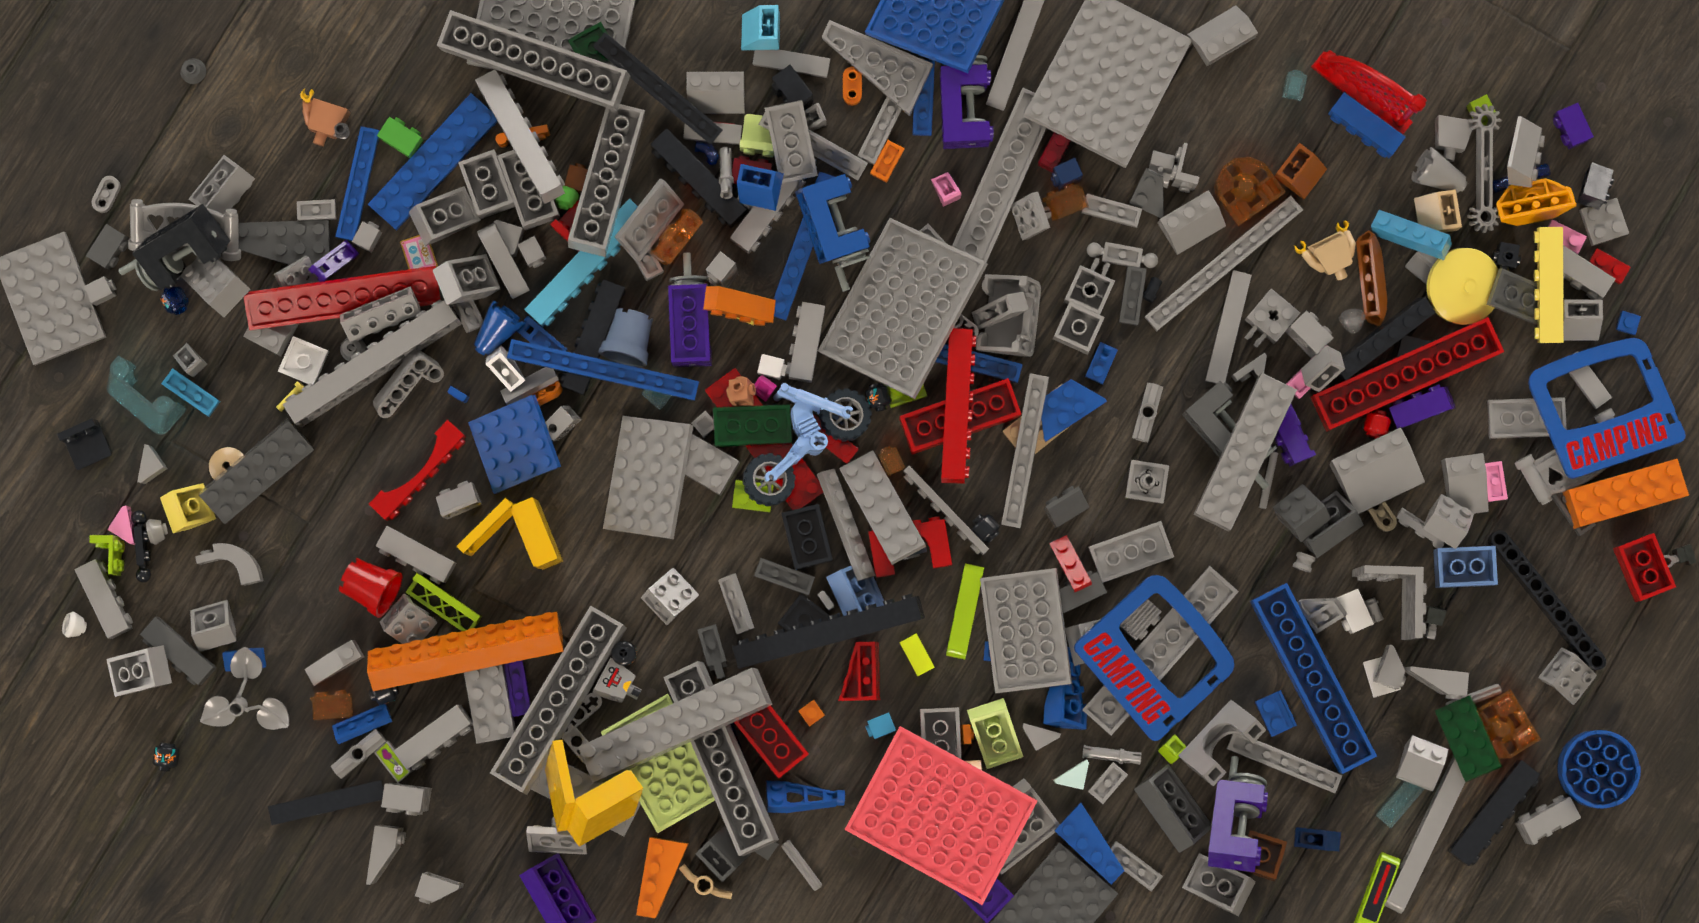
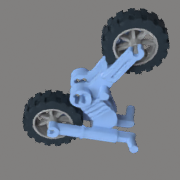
(808, 433)

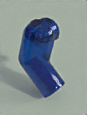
(709, 150)

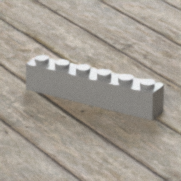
(759, 219)

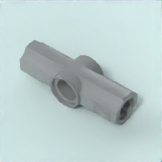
(1144, 424)
(349, 761)

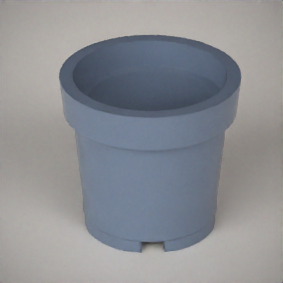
(628, 338)

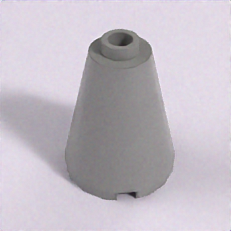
(1438, 172)

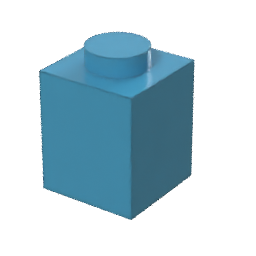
(880, 726)

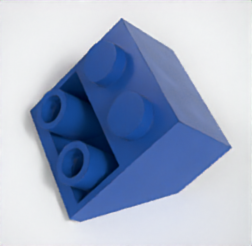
(759, 187)

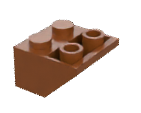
(1301, 171)

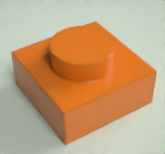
(811, 713)
(966, 734)

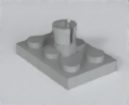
(550, 841)

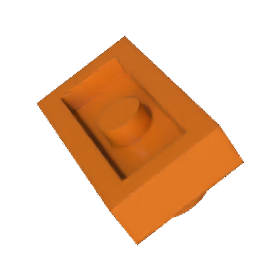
(887, 161)

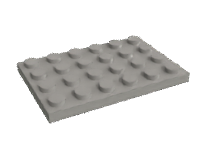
(49, 298)
(648, 477)
(1026, 630)

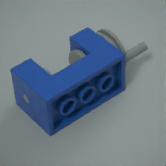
(822, 228)

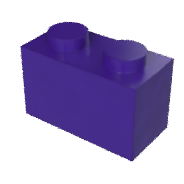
(1572, 126)

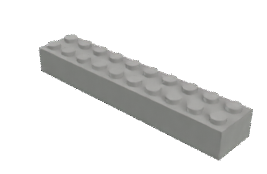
(533, 60)
(371, 364)
(558, 700)
(675, 725)
(726, 771)

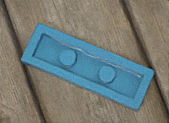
(190, 392)

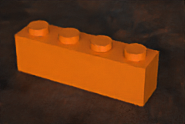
(739, 304)

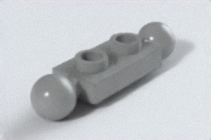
(1122, 255)

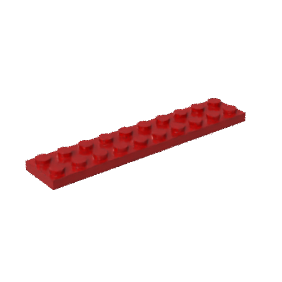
(334, 297)

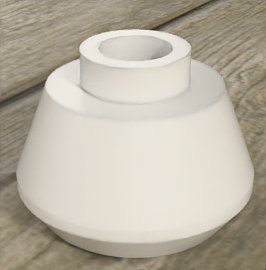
(73, 625)

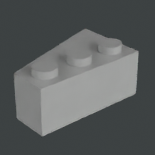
(1547, 819)

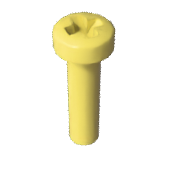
(298, 389)

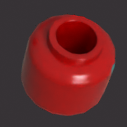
(1376, 424)

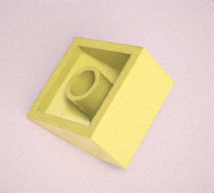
(186, 508)

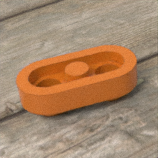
(852, 85)
(548, 393)

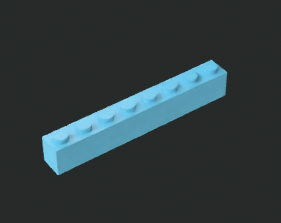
(575, 275)

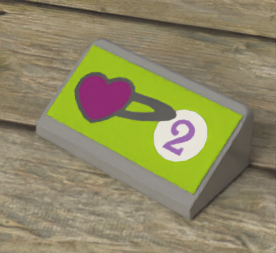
(391, 761)

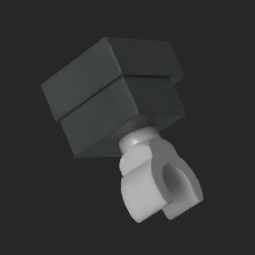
(1682, 554)
(1434, 617)

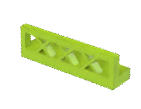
(444, 596)

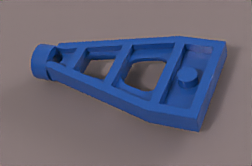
(778, 803)

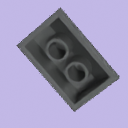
(1342, 524)

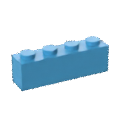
(1411, 235)

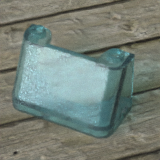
(157, 415)

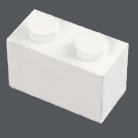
(1357, 612)

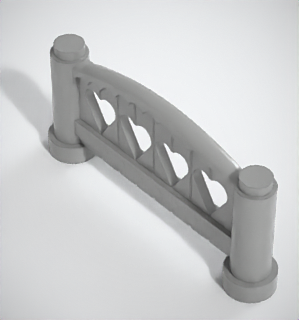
(142, 227)
(1537, 471)

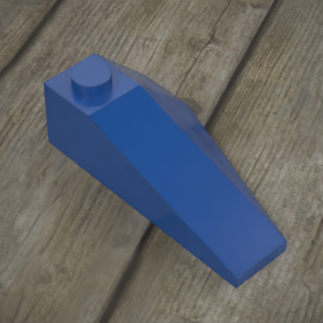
(1065, 703)

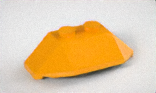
(1529, 205)

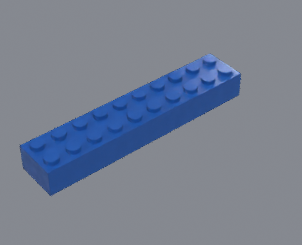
(1313, 678)

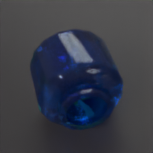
(174, 300)

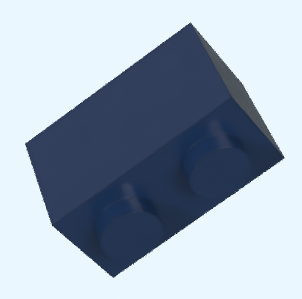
(1066, 174)

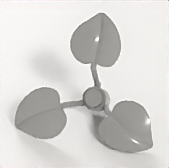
(220, 713)

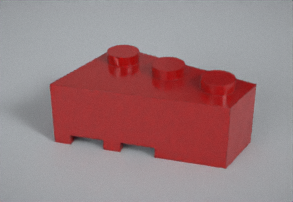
(863, 674)

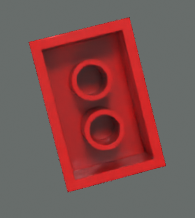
(1644, 567)

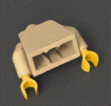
(1331, 253)

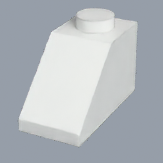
(505, 368)

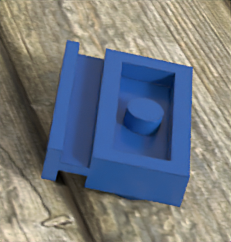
(1275, 713)

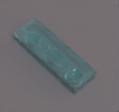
(1399, 803)

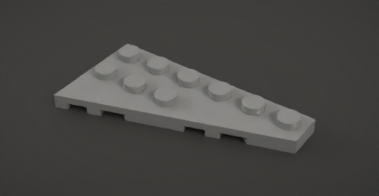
(888, 68)

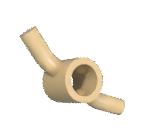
(713, 890)

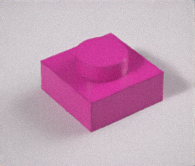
(764, 388)

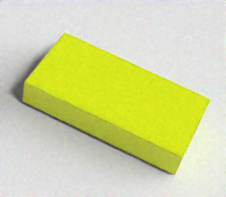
(917, 654)

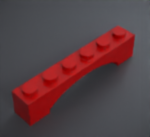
(447, 440)

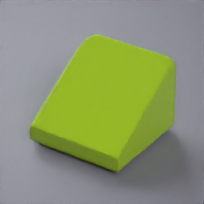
(1172, 749)

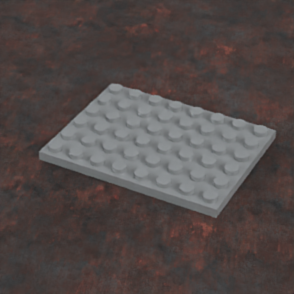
(558, 19)
(1108, 78)
(902, 308)

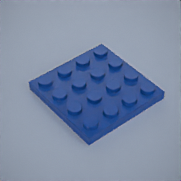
(514, 444)

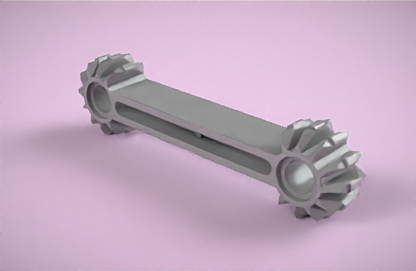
(1484, 168)

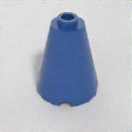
(496, 328)

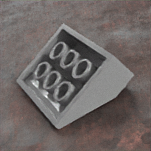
(1377, 471)
(1036, 830)

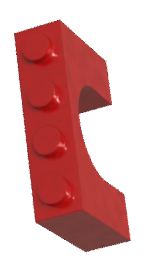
(932, 532)

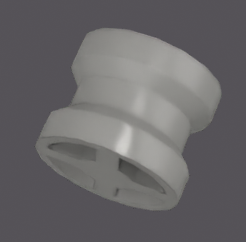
(1304, 562)

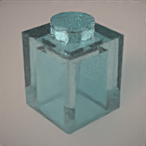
(1294, 85)

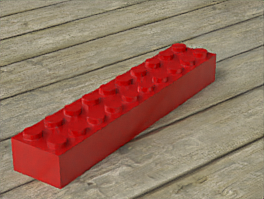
(1407, 374)

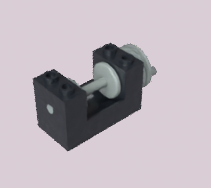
(159, 262)

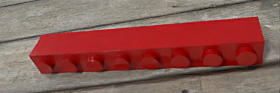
(957, 406)

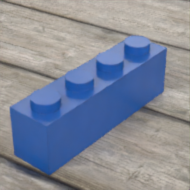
(1366, 125)

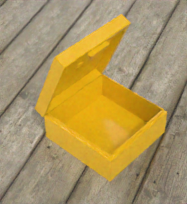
(532, 528)
(595, 810)

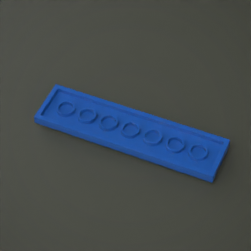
(433, 161)

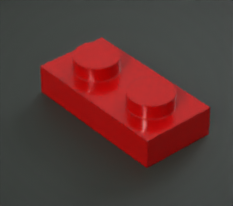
(1609, 265)

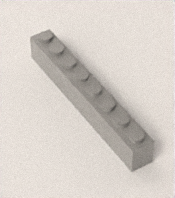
(520, 137)

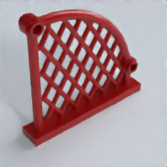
(1339, 72)

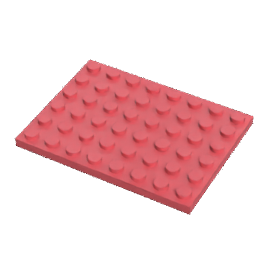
(941, 815)

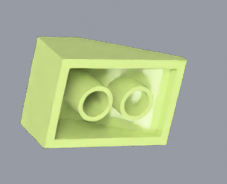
(995, 733)

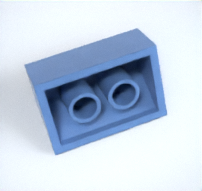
(853, 593)

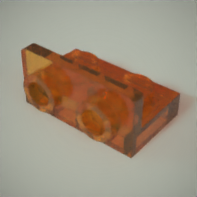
(1066, 201)
(332, 706)

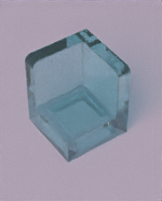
(655, 398)

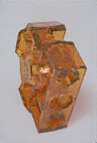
(1268, 189)
(676, 236)
(1507, 730)

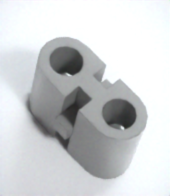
(1162, 164)

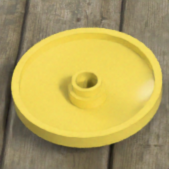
(1462, 285)

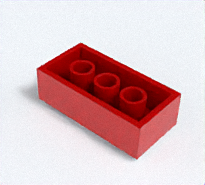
(772, 740)

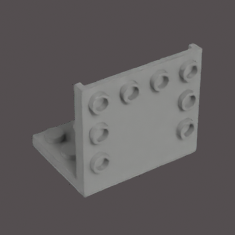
(1412, 594)

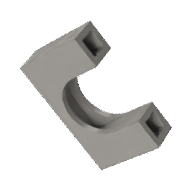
(1228, 721)

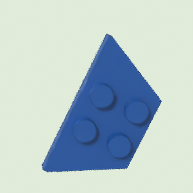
(1067, 406)

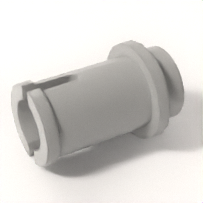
(1374, 610)

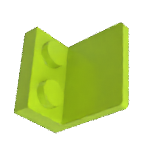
(115, 546)

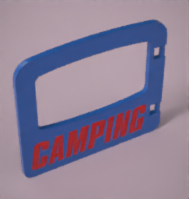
(1617, 439)
(1128, 677)

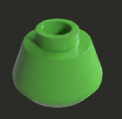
(568, 199)

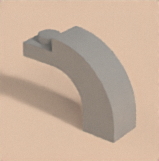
(247, 566)

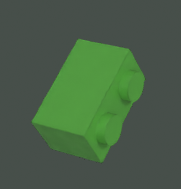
(399, 137)

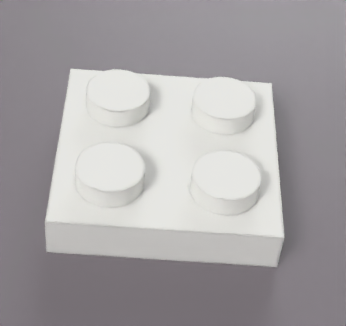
(303, 361)

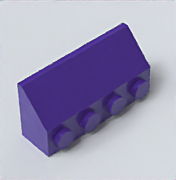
(556, 892)

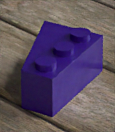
(1422, 406)
(1293, 440)

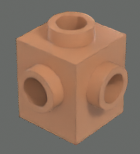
(741, 392)

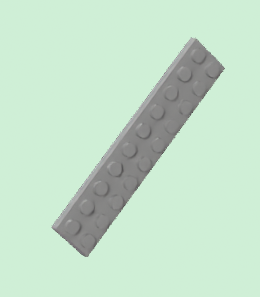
(1000, 181)
(1166, 643)

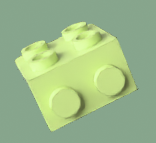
(755, 137)

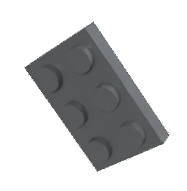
(1514, 295)

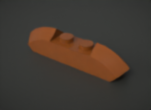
(1372, 278)

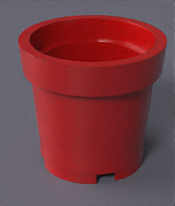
(371, 586)

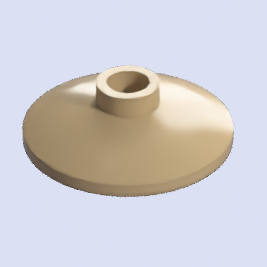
(220, 457)

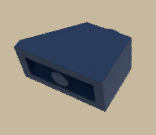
(1317, 839)

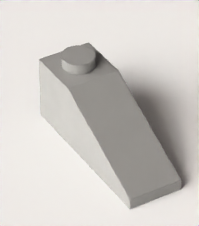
(1000, 310)
(334, 662)

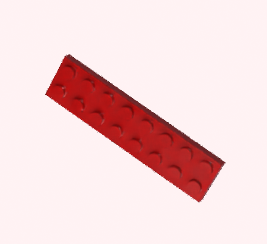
(806, 484)

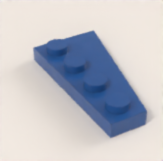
(1088, 842)

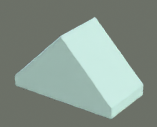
(1075, 776)

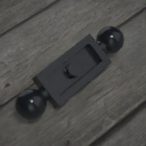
(141, 538)

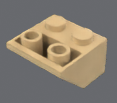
(1439, 211)

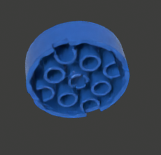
(1579, 775)

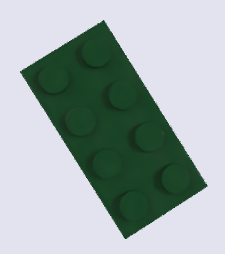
(752, 425)
(1468, 738)

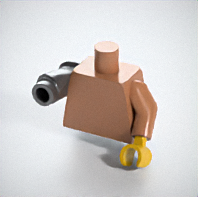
(324, 119)

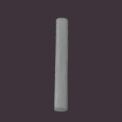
(1269, 477)

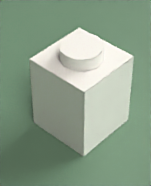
(772, 367)

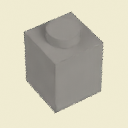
(367, 236)
(532, 252)
(100, 290)

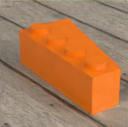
(659, 871)

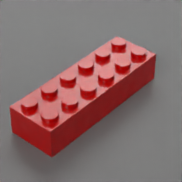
(990, 407)

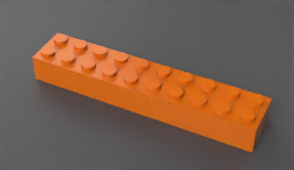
(465, 651)

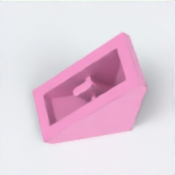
(946, 189)
(123, 526)

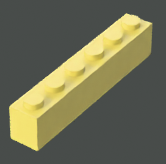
(1549, 285)

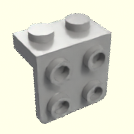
(1183, 181)

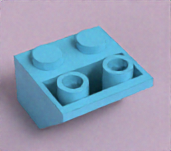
(761, 28)

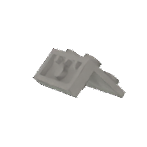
(669, 596)
(406, 621)
(1568, 675)

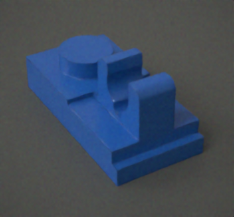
(1101, 363)

